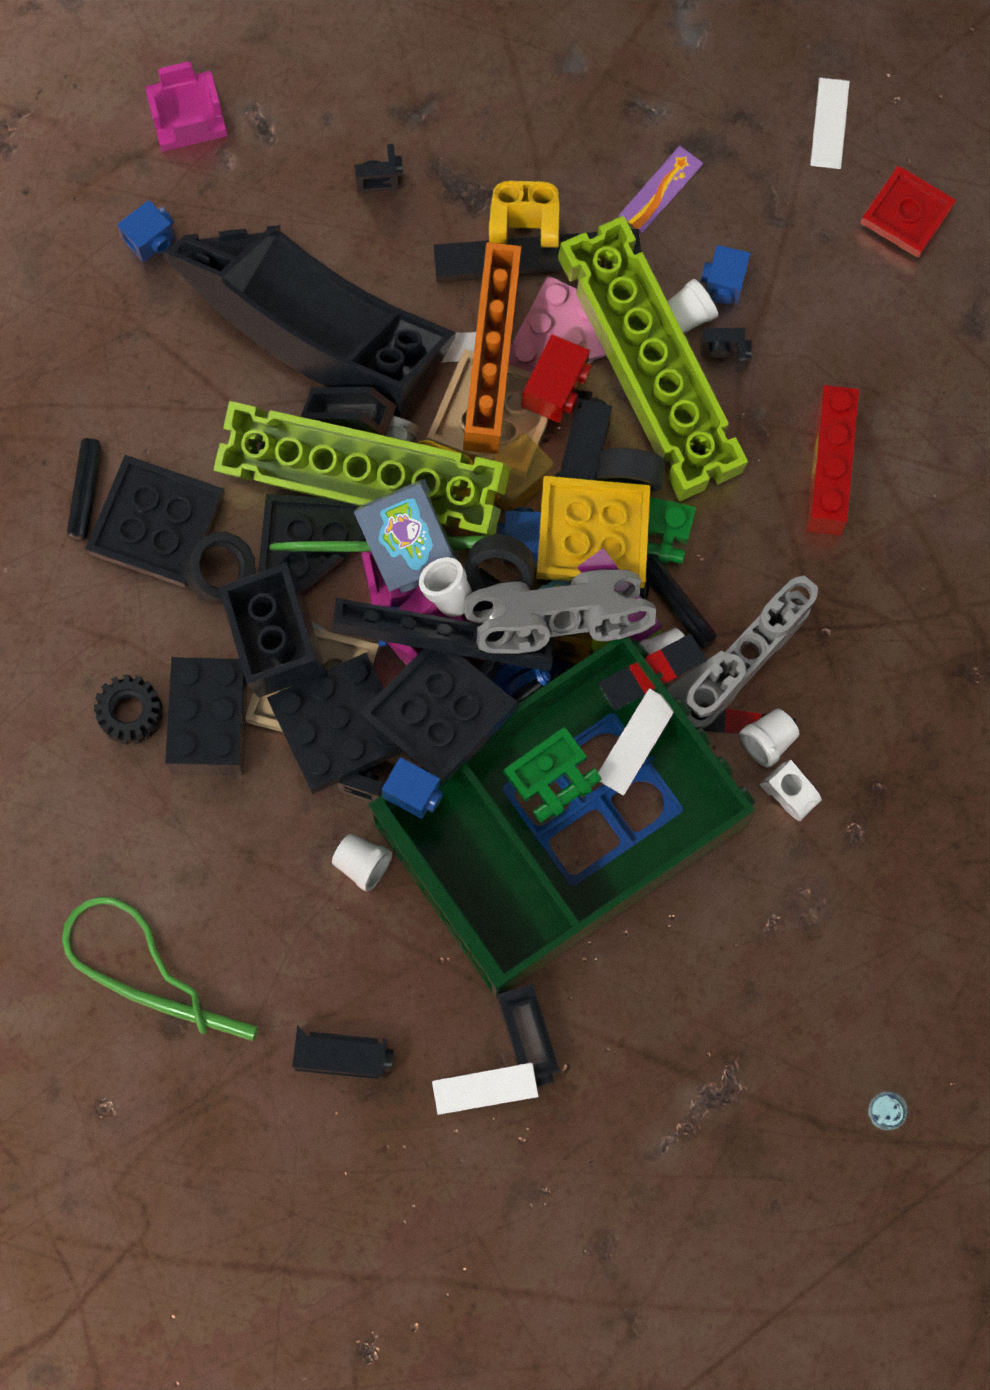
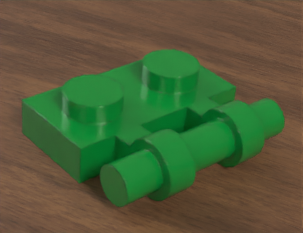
(672, 523)
(544, 766)

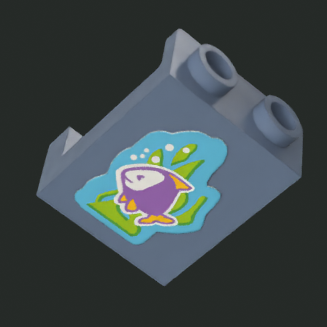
(404, 534)

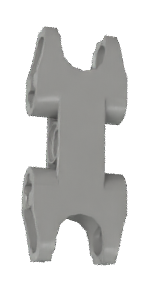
(581, 607)
(762, 635)

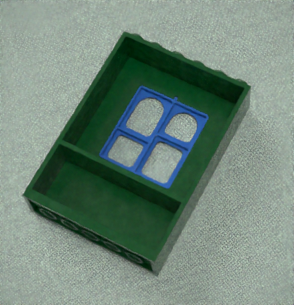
(494, 868)

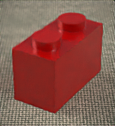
(556, 378)

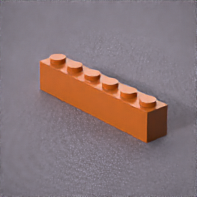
(492, 348)

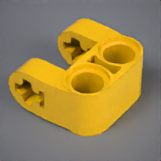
(525, 206)

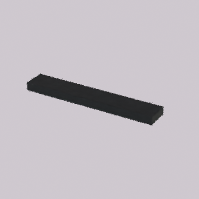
(467, 259)
(427, 633)

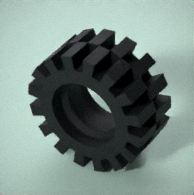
(143, 724)

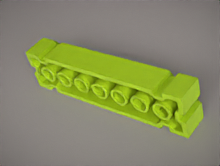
(652, 358)
(357, 465)

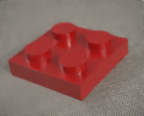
(908, 211)

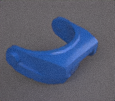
(513, 677)

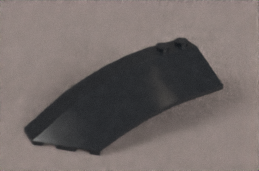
(312, 314)

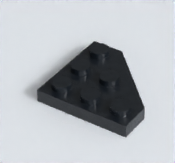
(304, 520)

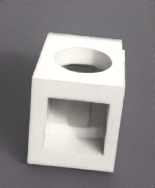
(791, 789)

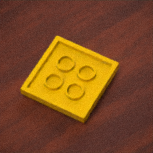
(587, 516)

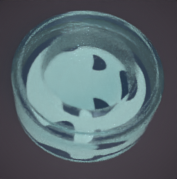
(888, 1111)

